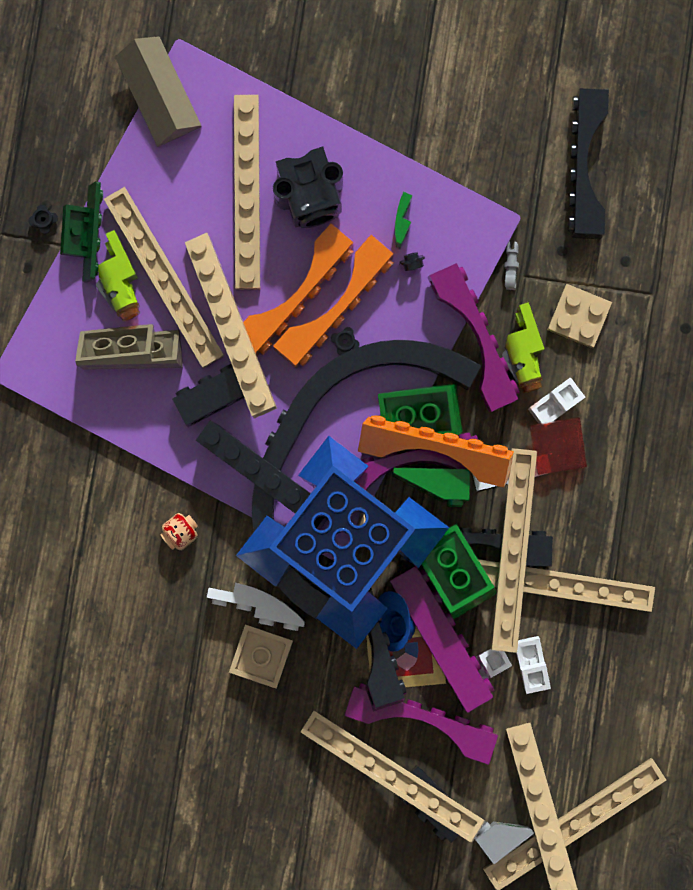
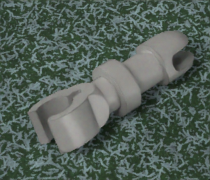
(511, 266)

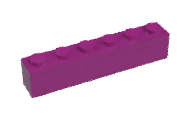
(442, 640)

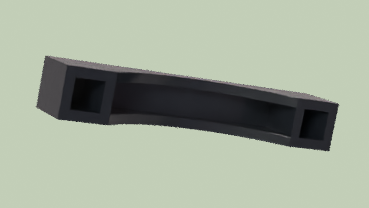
(588, 213)
(255, 468)
(538, 551)
(383, 684)

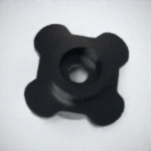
(35, 219)
(412, 261)
(347, 334)

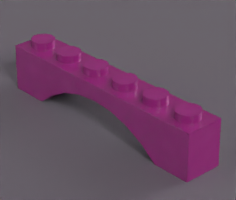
(452, 290)
(382, 466)
(472, 741)

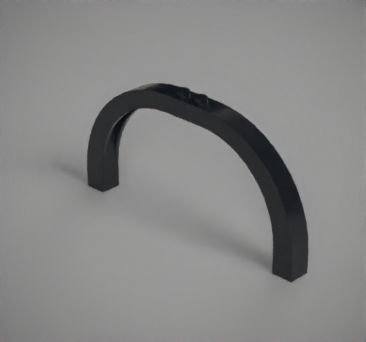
(378, 354)

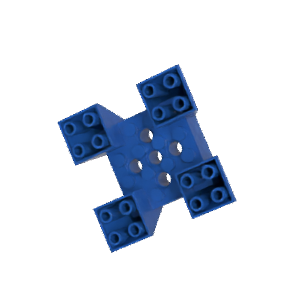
(336, 495)

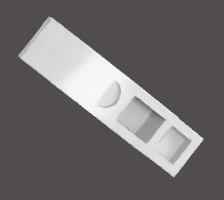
(267, 606)

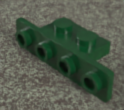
(80, 231)

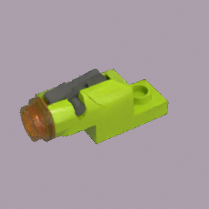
(115, 279)
(521, 350)

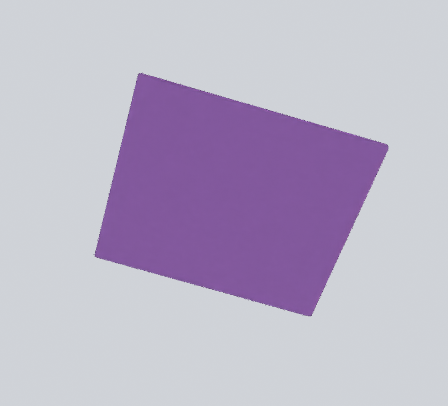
(190, 192)

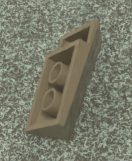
(157, 89)
(129, 348)

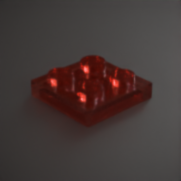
(558, 445)

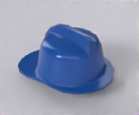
(396, 620)

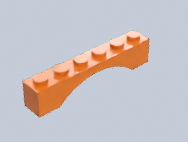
(329, 251)
(300, 340)
(485, 462)

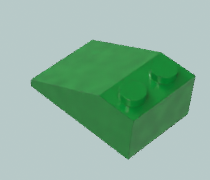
(424, 407)
(441, 484)
(457, 573)

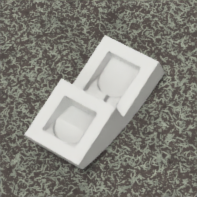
(557, 402)
(492, 663)
(532, 665)

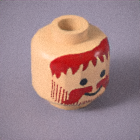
(179, 531)

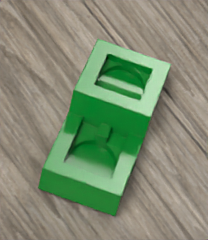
(402, 225)

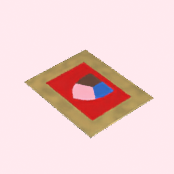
(415, 663)

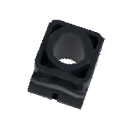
(311, 195)

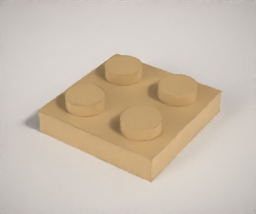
(579, 316)
(260, 656)

